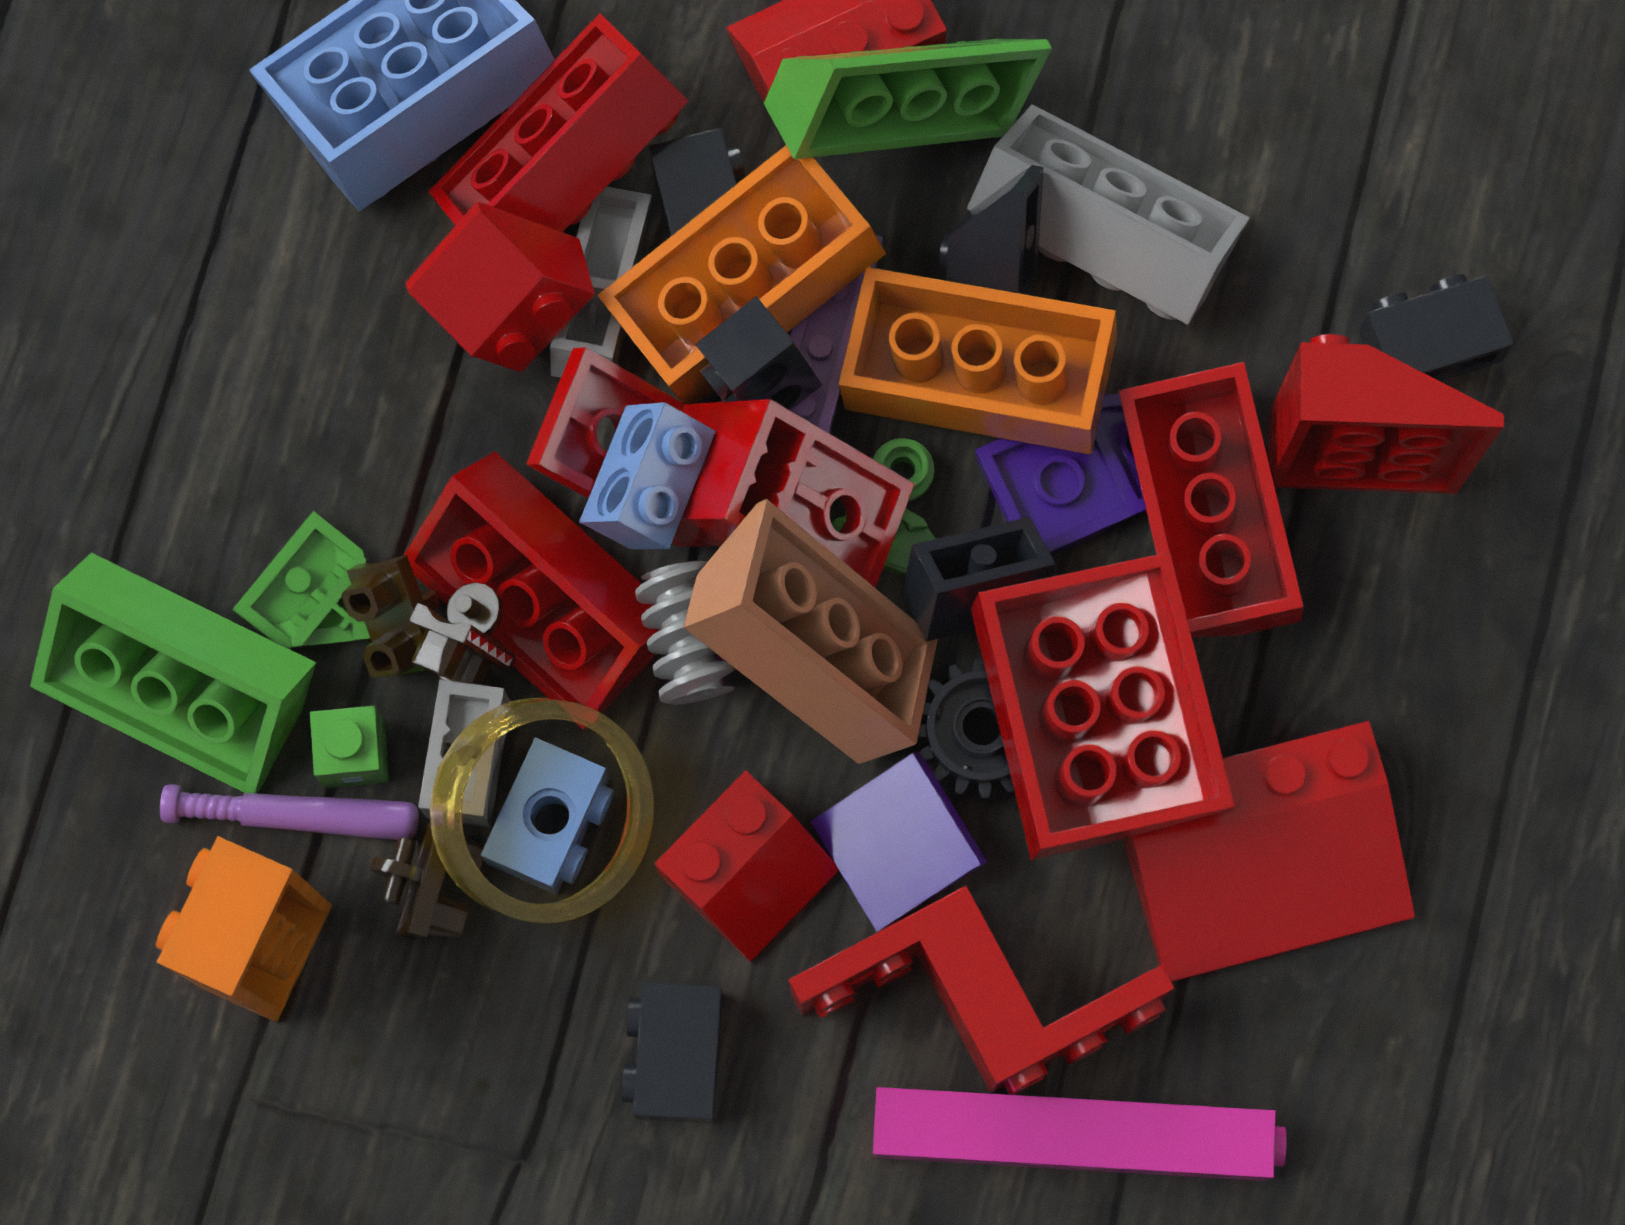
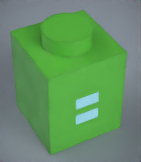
(349, 747)

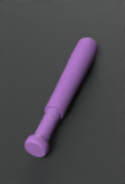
(302, 813)

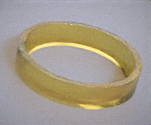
(450, 789)

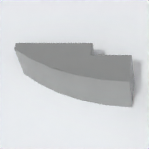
(612, 244)

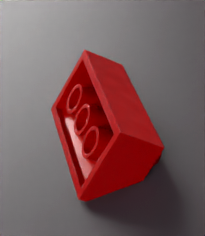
(566, 134)
(1213, 500)
(563, 596)

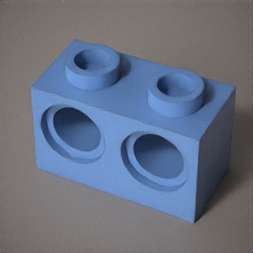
(647, 476)

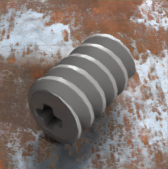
(687, 661)

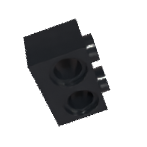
(756, 360)

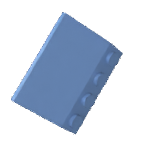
(400, 83)

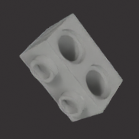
(454, 710)

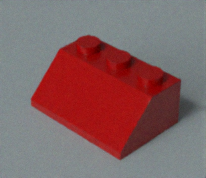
(828, 28)

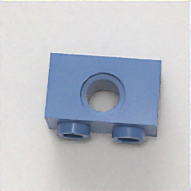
(548, 778)

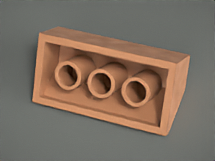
(813, 635)

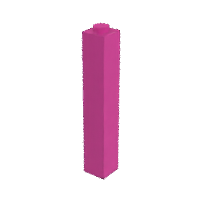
(1077, 1134)

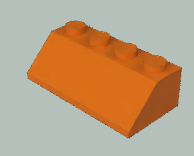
(772, 237)

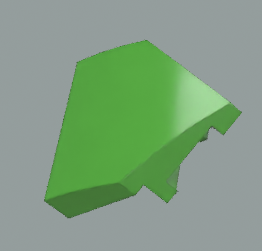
(301, 590)

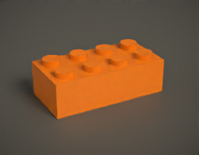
(978, 360)
(243, 928)

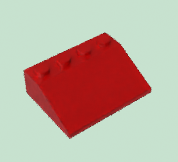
(1372, 424)
(1100, 704)
(1287, 868)

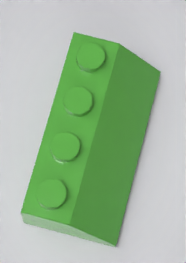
(903, 95)
(170, 673)

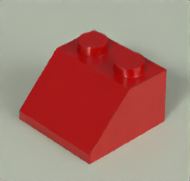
(503, 285)
(747, 866)

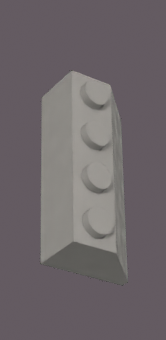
(1117, 215)

